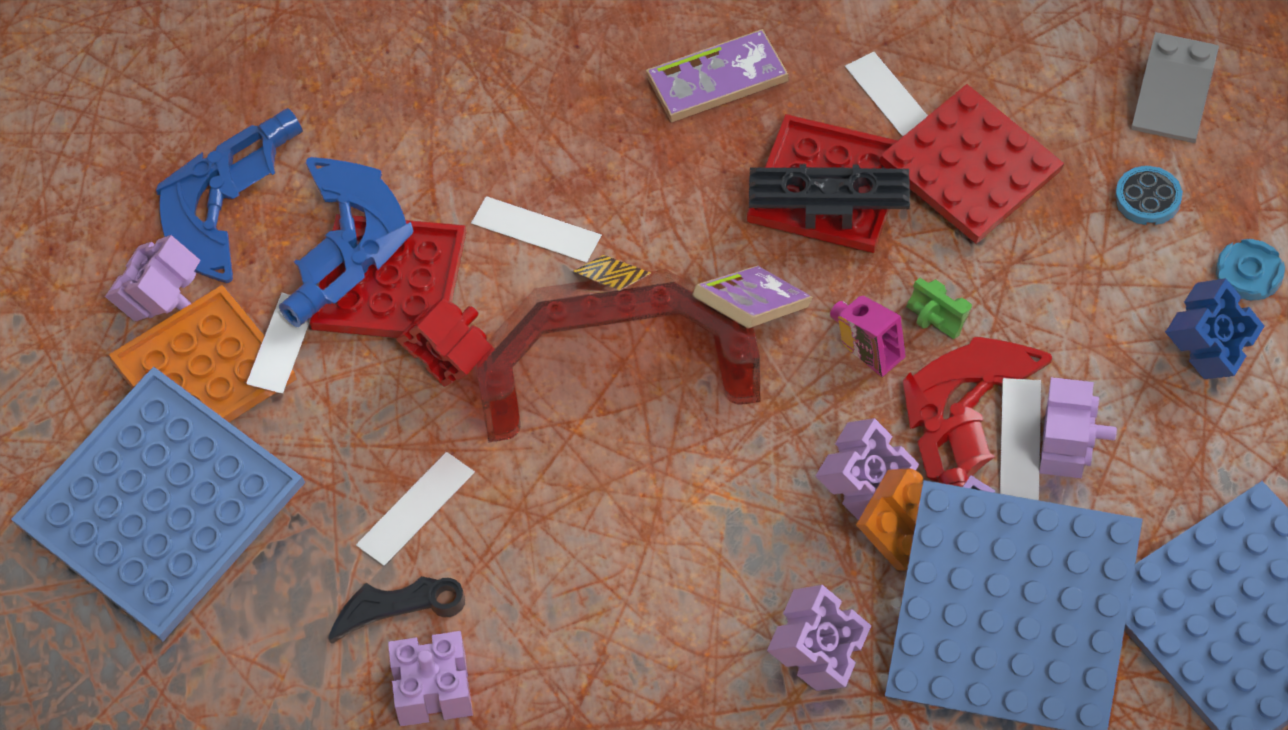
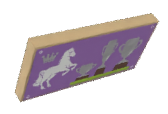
(717, 75)
(752, 296)

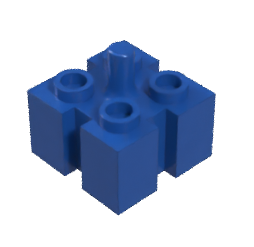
(1215, 329)

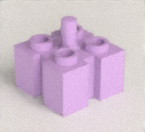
(154, 279)
(1071, 428)
(862, 463)
(819, 638)
(430, 678)

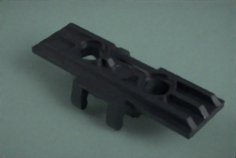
(829, 190)

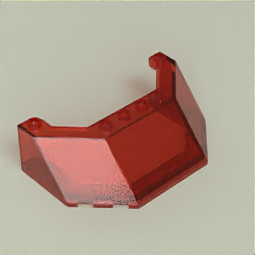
(596, 304)

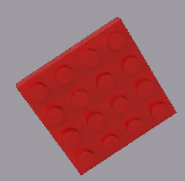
(825, 146)
(972, 163)
(402, 288)

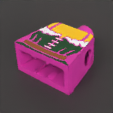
(871, 333)

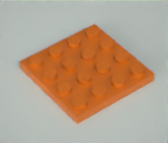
(203, 350)

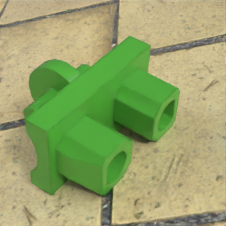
(937, 308)

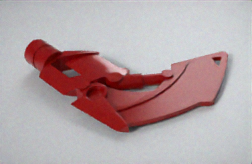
(927, 393)

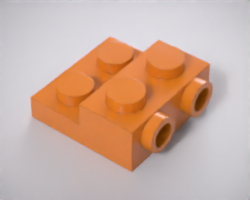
(892, 515)

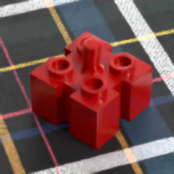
(445, 341)

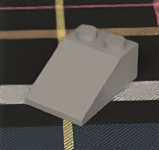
(1175, 87)

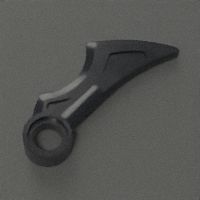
(376, 604)

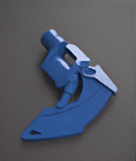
(184, 188)
(385, 232)

